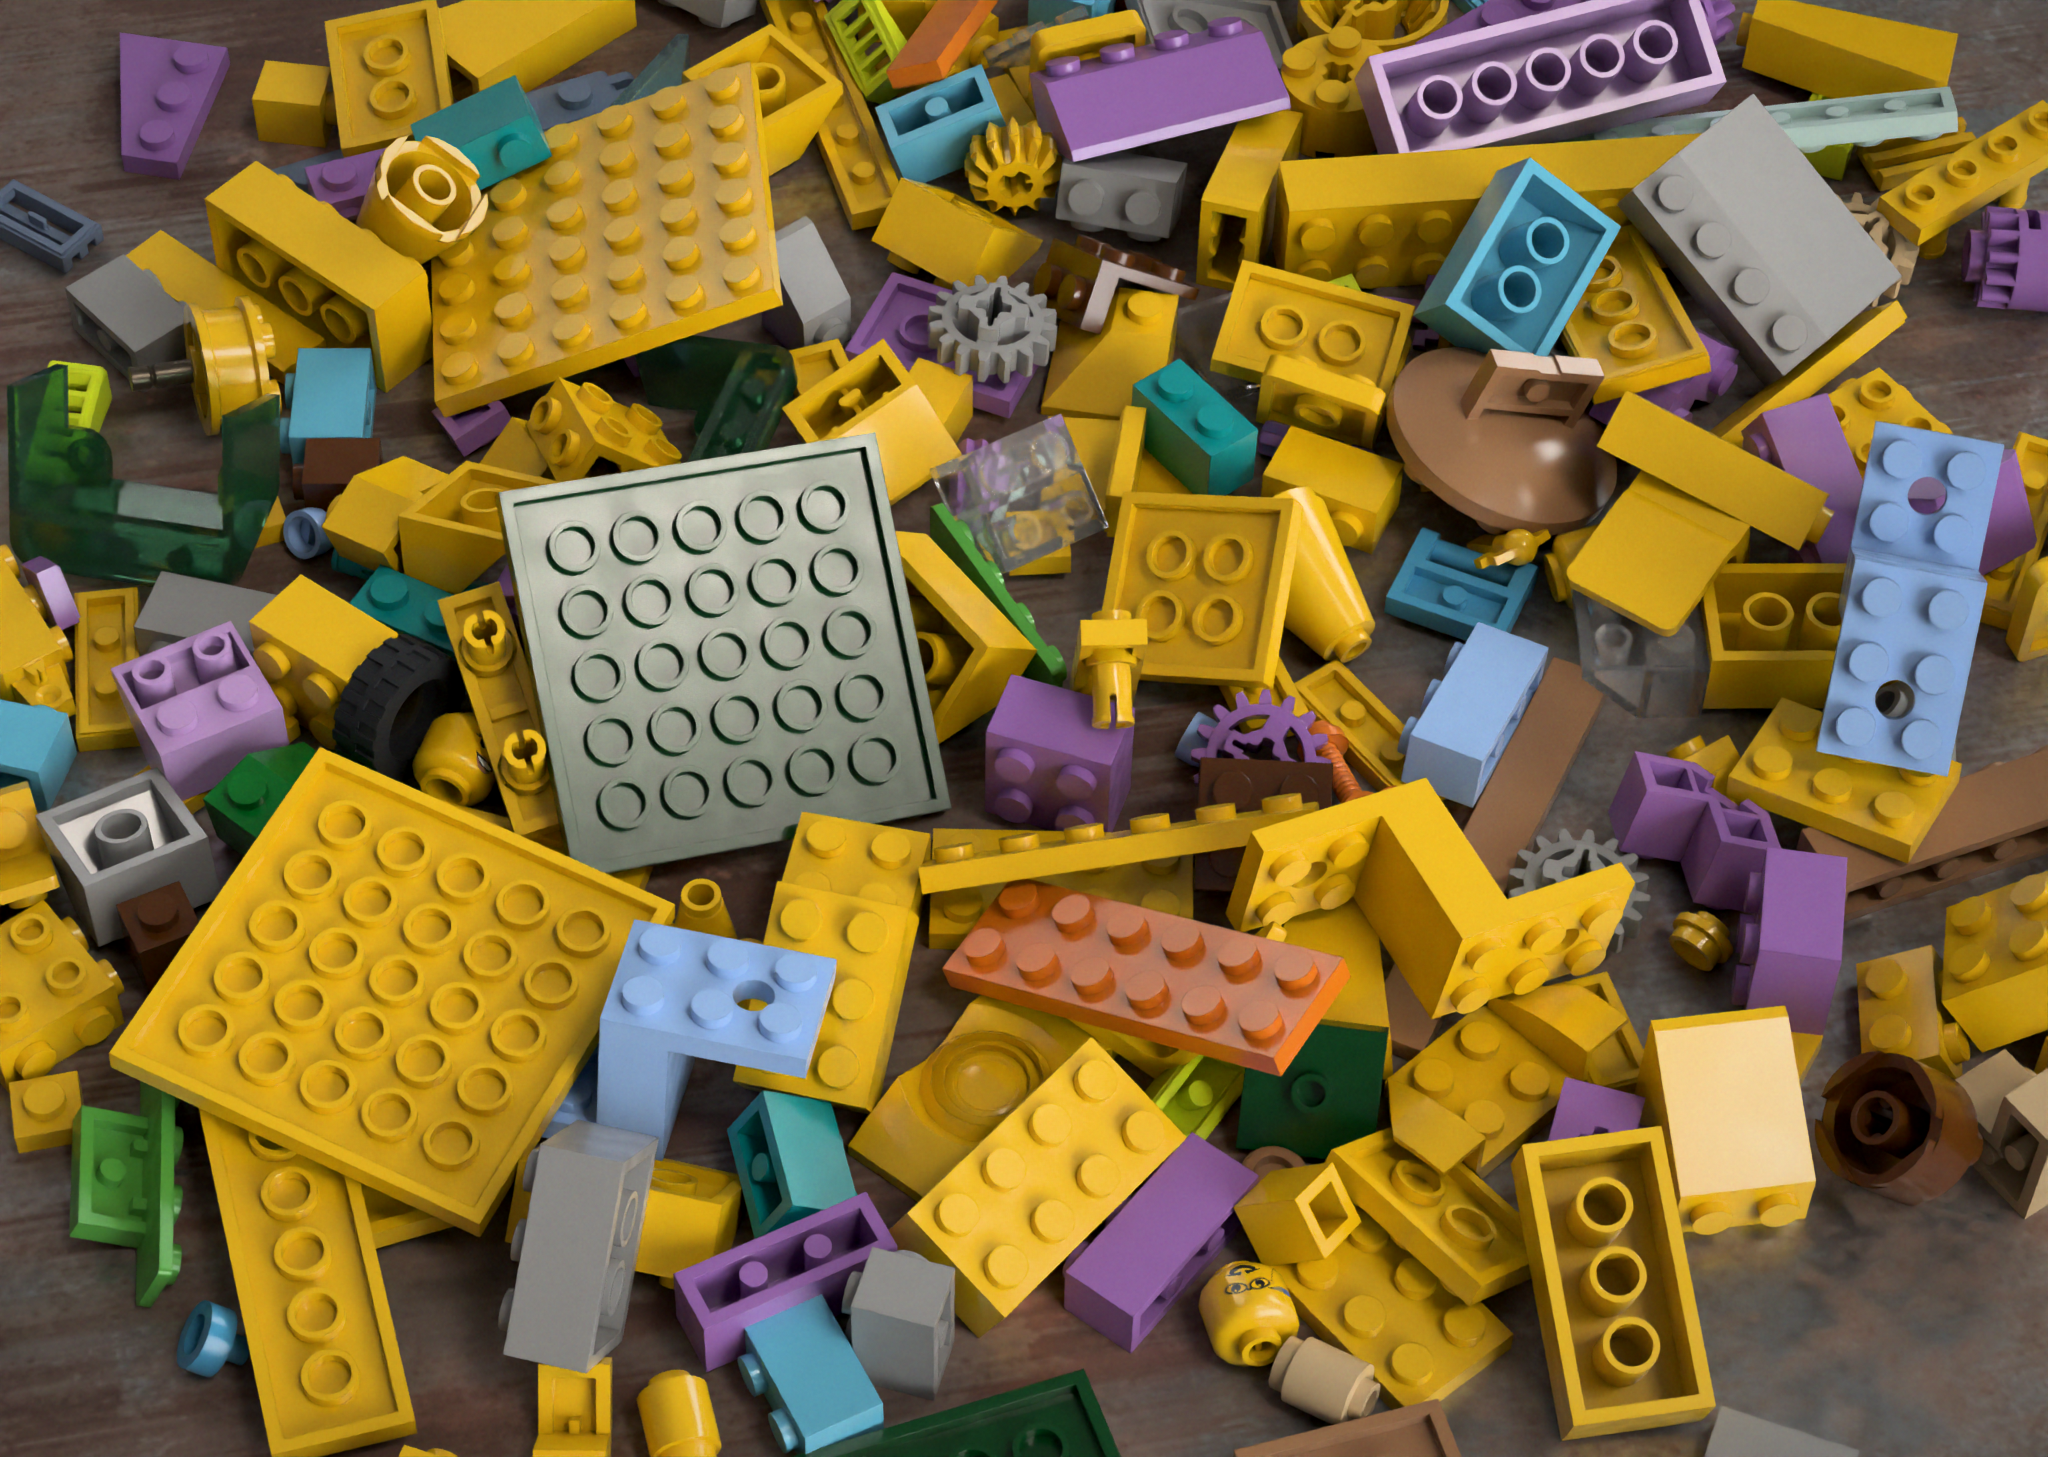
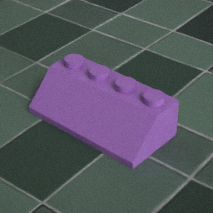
(1157, 89)

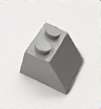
(124, 846)

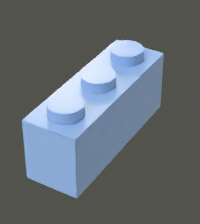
(1472, 713)

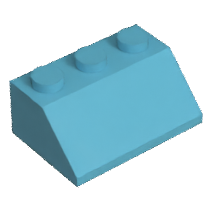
(1518, 264)

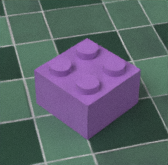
(1051, 762)
(1792, 936)

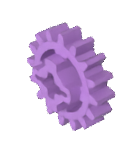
(1272, 735)

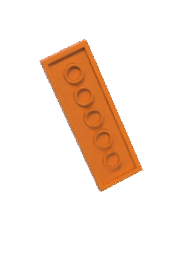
(1148, 974)

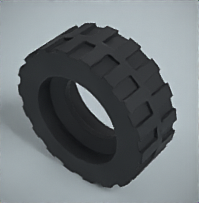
(394, 703)

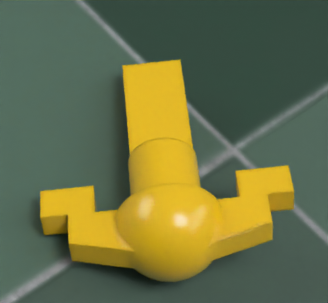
(1515, 547)

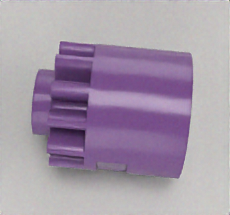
(2008, 259)

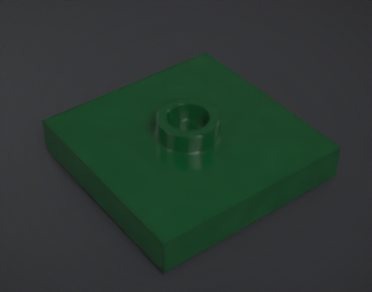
(1322, 1097)

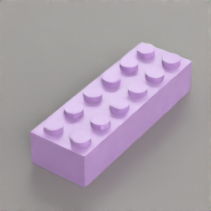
(1542, 77)

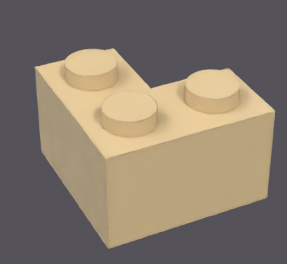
(2014, 1129)

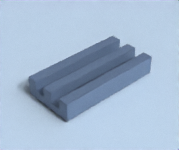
(34, 235)

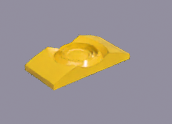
(962, 1091)

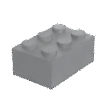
(578, 1245)

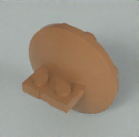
(1504, 437)

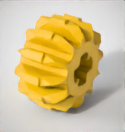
(1013, 166)

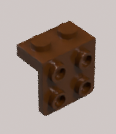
(1085, 274)

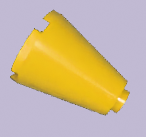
(422, 198)
(1324, 594)

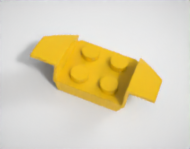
(1496, 1076)

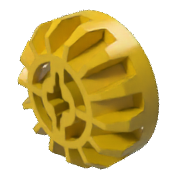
(1373, 19)

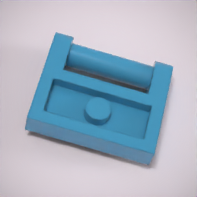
(1450, 595)

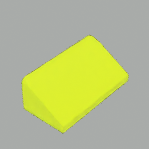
(1197, 1093)

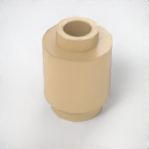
(1324, 1380)

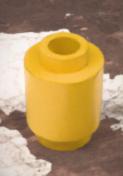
(678, 1416)

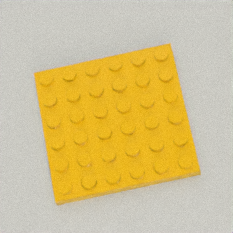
(612, 245)
(391, 990)

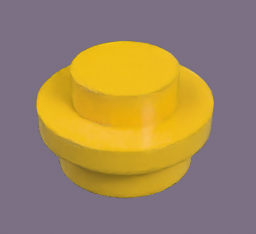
(1701, 939)

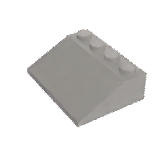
(1759, 240)

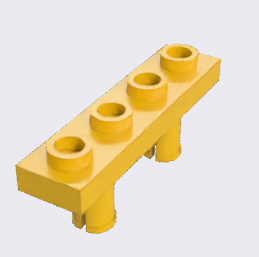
(1981, 172)
(1109, 664)
(502, 704)

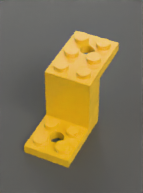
(1428, 898)

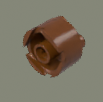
(1897, 1127)

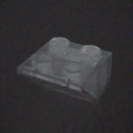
(1022, 494)
(1639, 667)

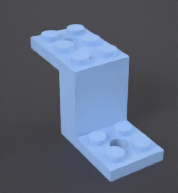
(1910, 599)
(680, 1002)

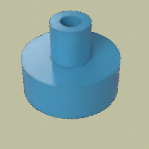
(210, 1340)

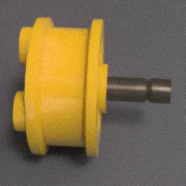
(223, 362)

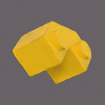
(365, 516)

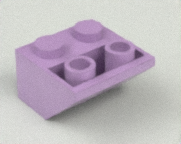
(200, 708)

